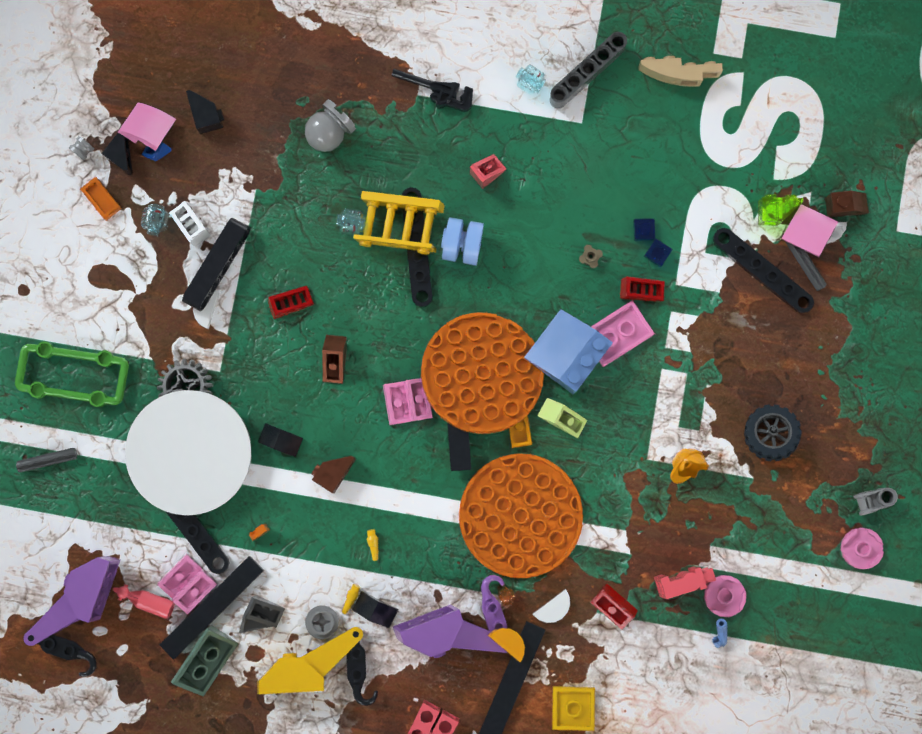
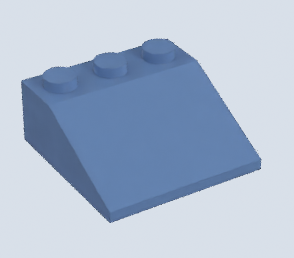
(568, 351)

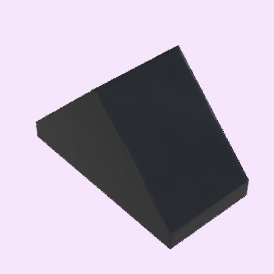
(119, 153)
(280, 440)
(375, 610)

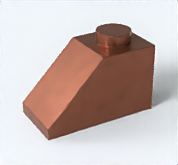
(846, 204)
(334, 358)
(332, 472)

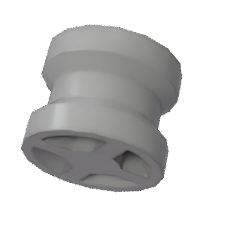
(81, 148)

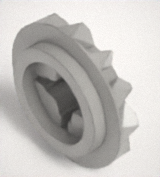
(315, 629)

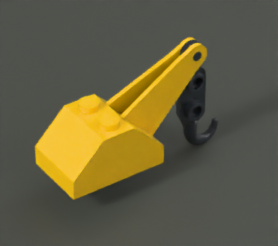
(307, 672)

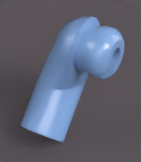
(721, 638)

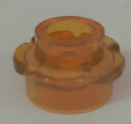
(506, 596)

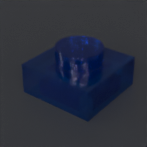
(644, 229)
(658, 252)

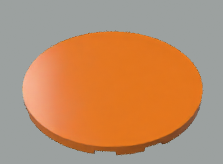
(479, 373)
(520, 515)

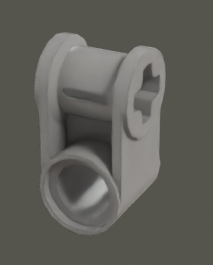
(871, 501)

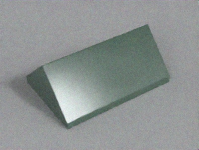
(205, 661)

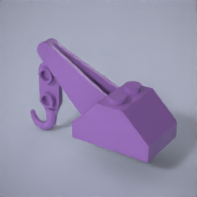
(446, 629)

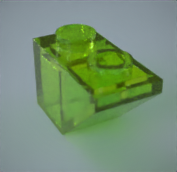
(774, 209)

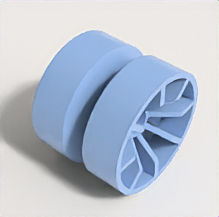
(456, 238)

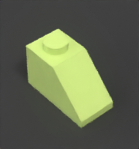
(562, 417)

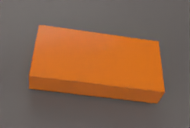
(100, 198)

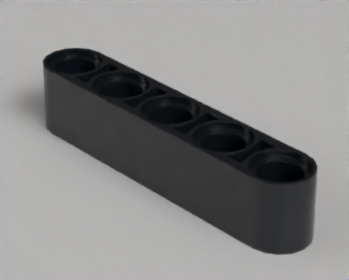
(216, 264)

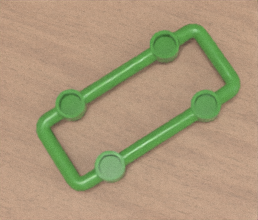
(47, 350)

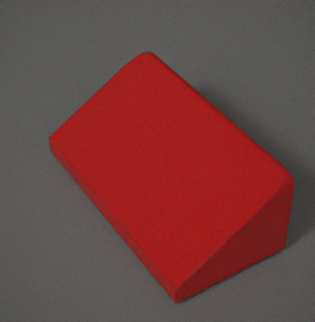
(614, 606)

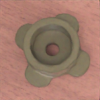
(592, 262)

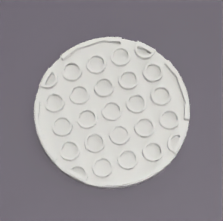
(188, 452)

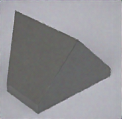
(260, 614)

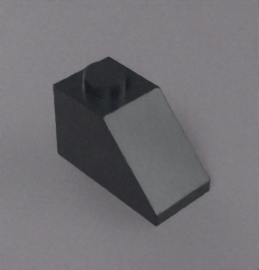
(205, 113)

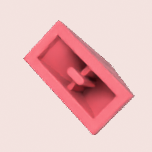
(486, 170)

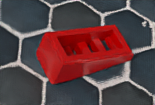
(625, 289)
(292, 308)

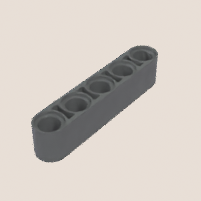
(591, 61)

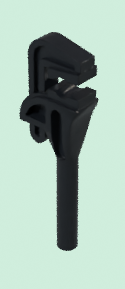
(443, 93)

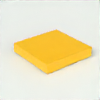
(573, 708)

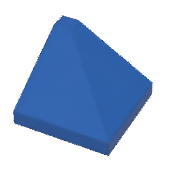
(154, 155)

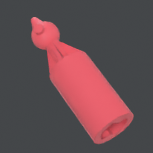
(146, 601)

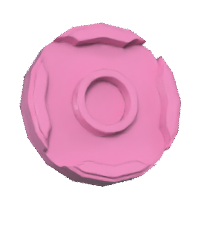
(862, 548)
(725, 596)

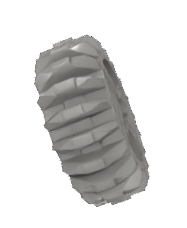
(181, 378)

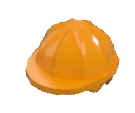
(687, 465)

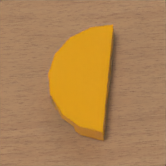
(509, 641)

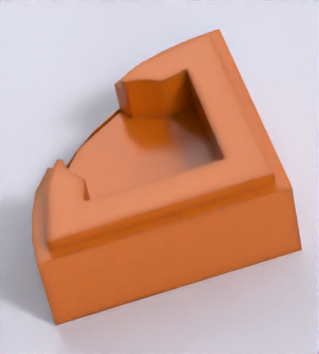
(260, 530)

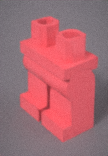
(684, 582)
(426, 717)

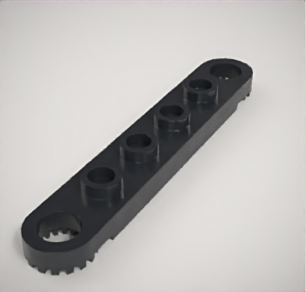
(418, 263)
(763, 270)
(200, 540)

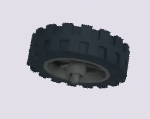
(779, 415)

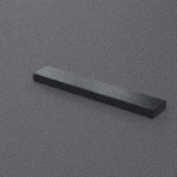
(211, 607)
(512, 682)

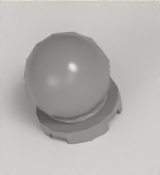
(327, 128)

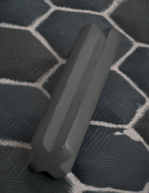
(808, 267)
(46, 460)

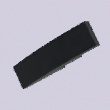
(459, 449)

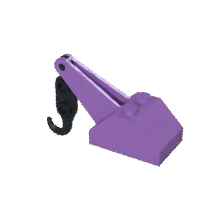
(82, 600)

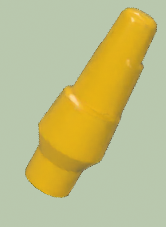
(372, 541)
(352, 595)

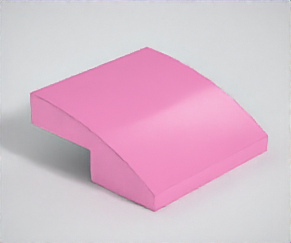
(147, 125)
(809, 230)
(406, 402)
(187, 583)

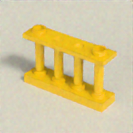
(392, 203)

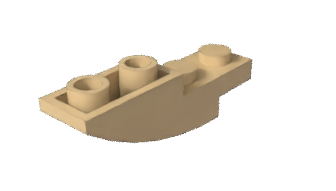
(673, 72)

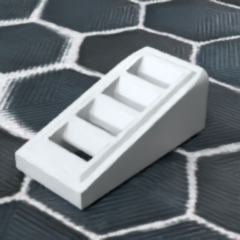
(195, 235)

